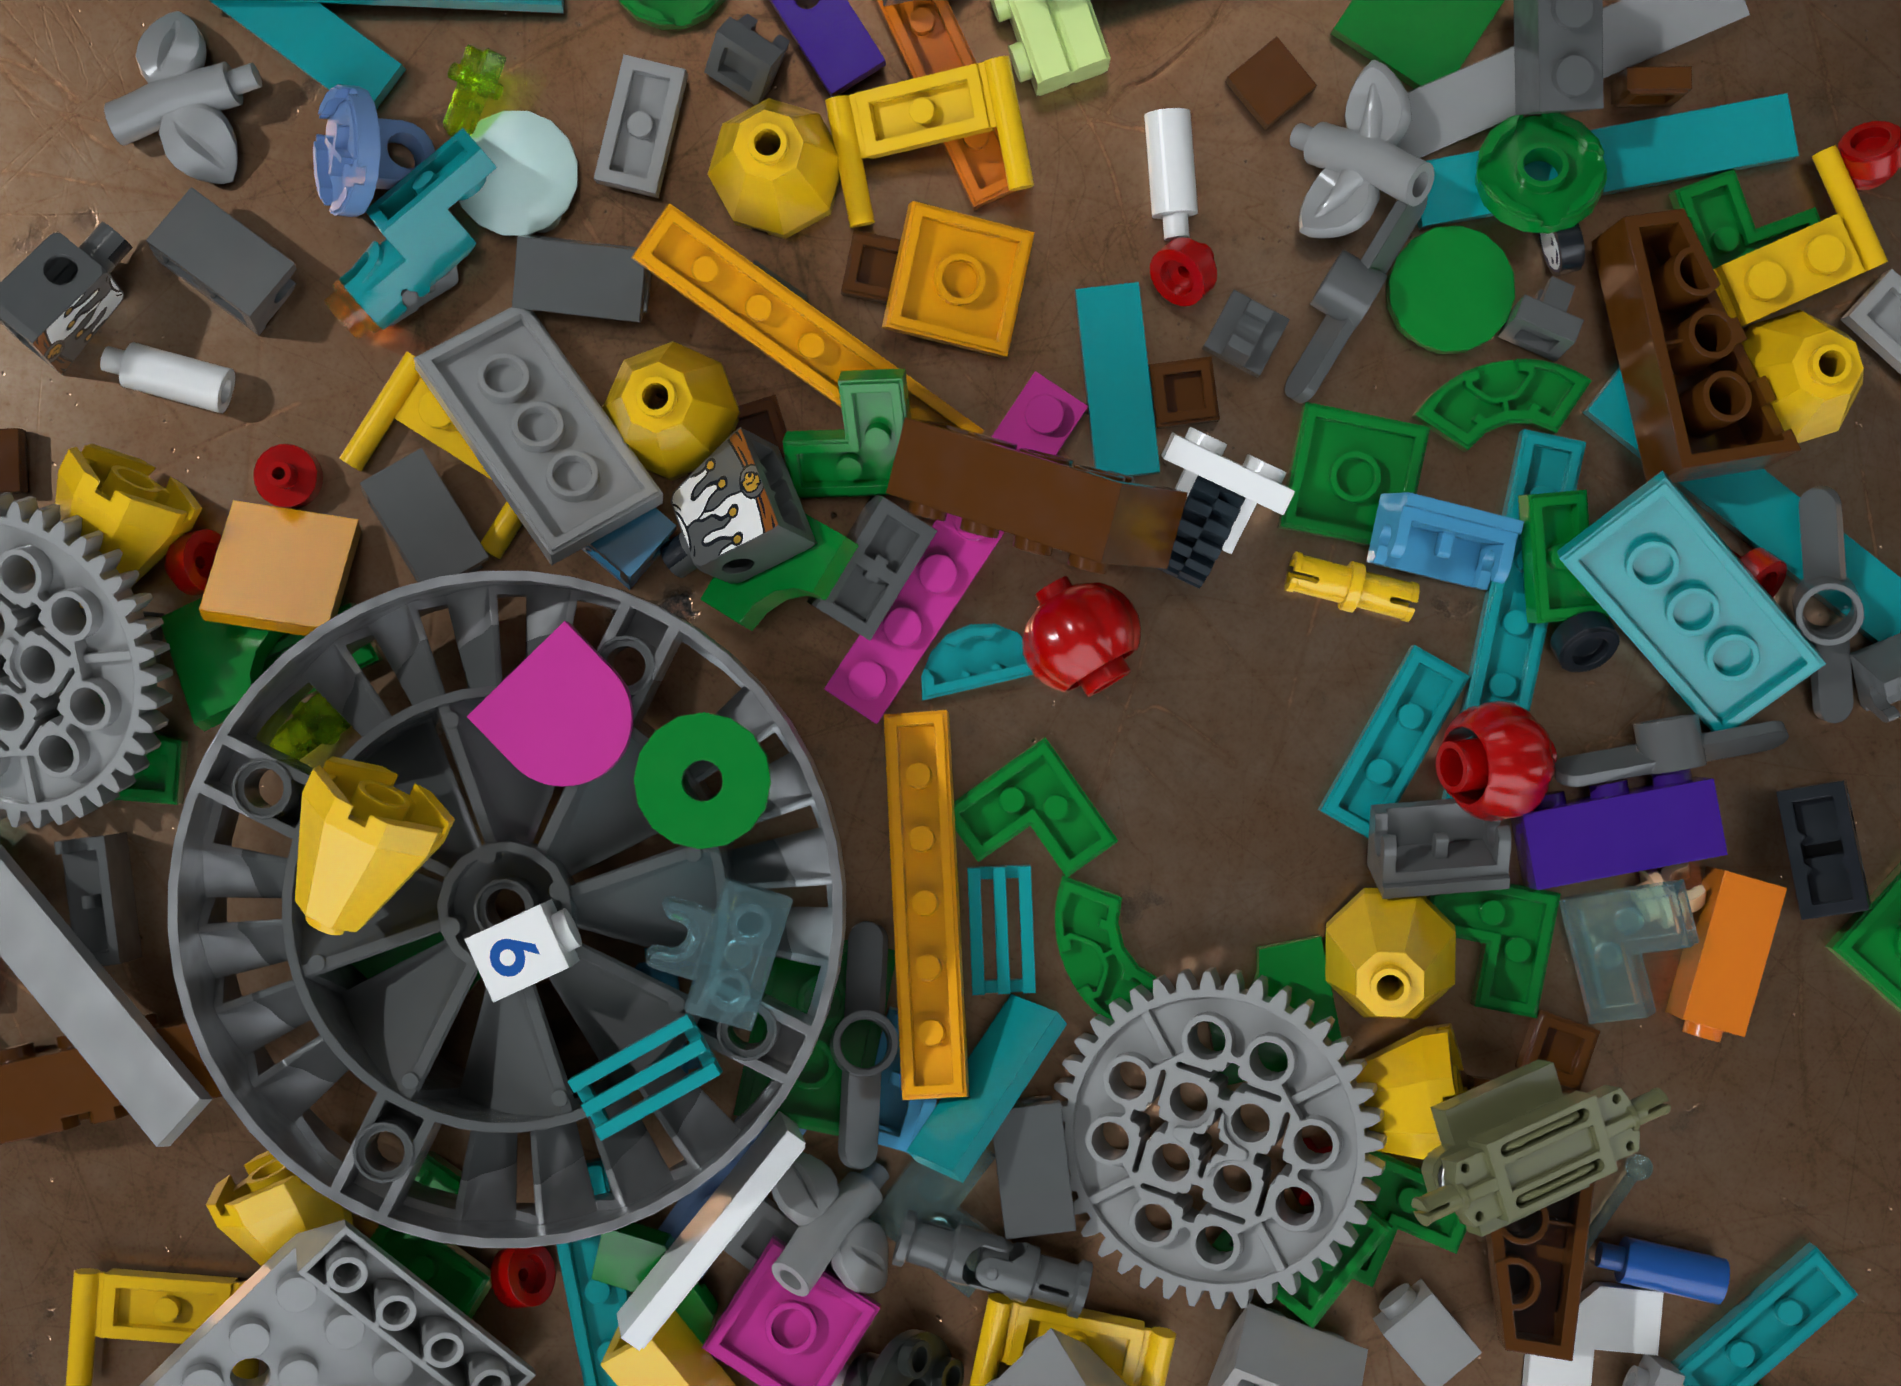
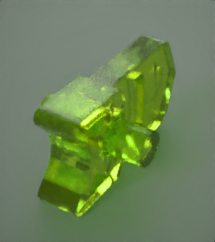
(476, 81)
(310, 726)

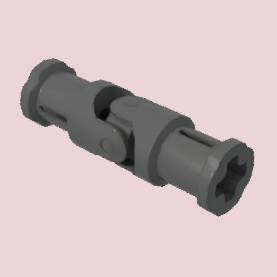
(1002, 1266)

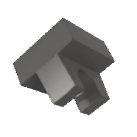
(745, 59)
(1543, 321)
(1245, 334)

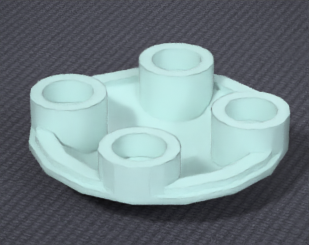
(532, 175)

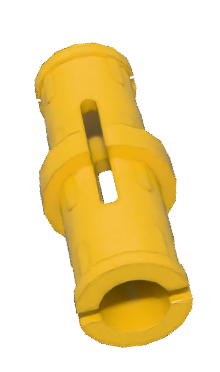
(1352, 586)

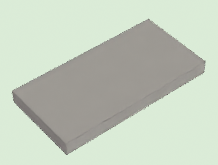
(538, 432)

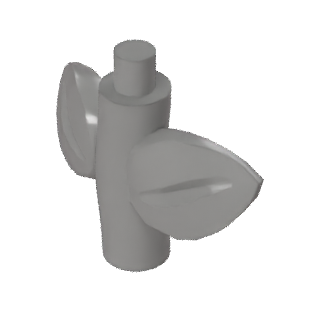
(184, 100)
(1361, 157)
(831, 1227)

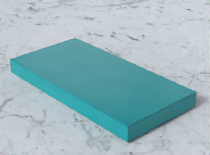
(1690, 605)

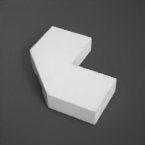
(1609, 1319)

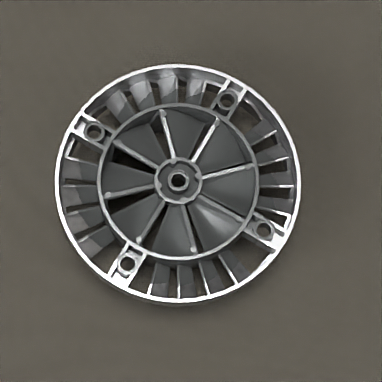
(399, 1019)

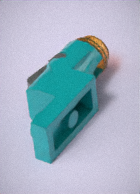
(420, 243)

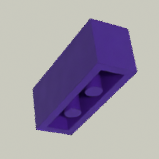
(1619, 830)

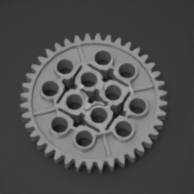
(92, 655)
(1315, 1090)

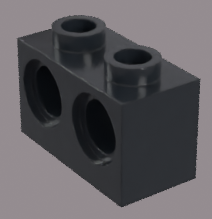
(1824, 849)

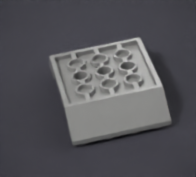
(340, 1315)

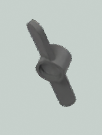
(1347, 296)
(1824, 570)
(1667, 747)
(862, 1086)

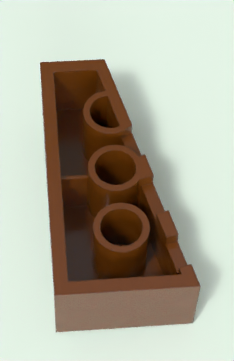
(1682, 355)
(1034, 496)
(59, 1088)
(1540, 1273)

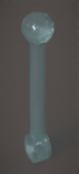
(1637, 1168)

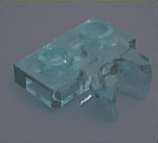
(725, 950)

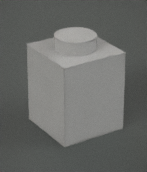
(1425, 1333)

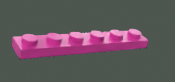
(880, 666)

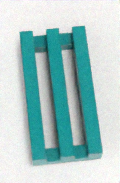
(1003, 983)
(594, 1104)

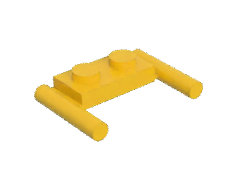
(925, 114)
(1806, 259)
(414, 405)
(141, 1308)
(1128, 1347)

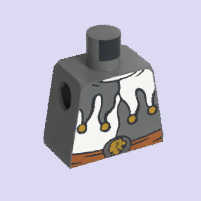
(63, 294)
(737, 513)

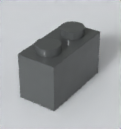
(1558, 56)

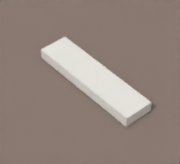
(710, 1231)

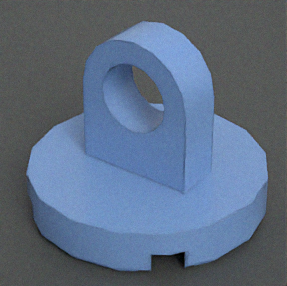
(354, 151)

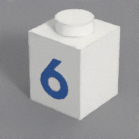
(525, 949)

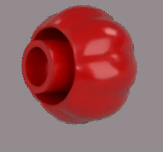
(1081, 636)
(1502, 767)

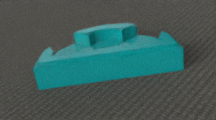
(973, 659)

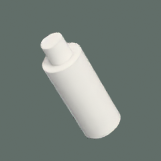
(1171, 169)
(171, 376)

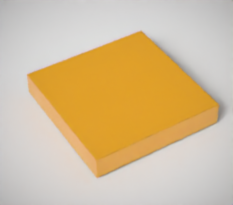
(958, 279)
(279, 568)

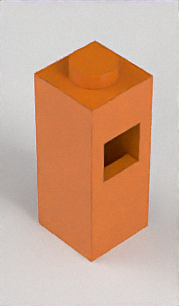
(1723, 971)

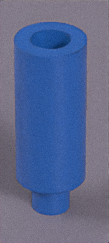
(1666, 1269)

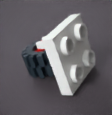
(1217, 501)

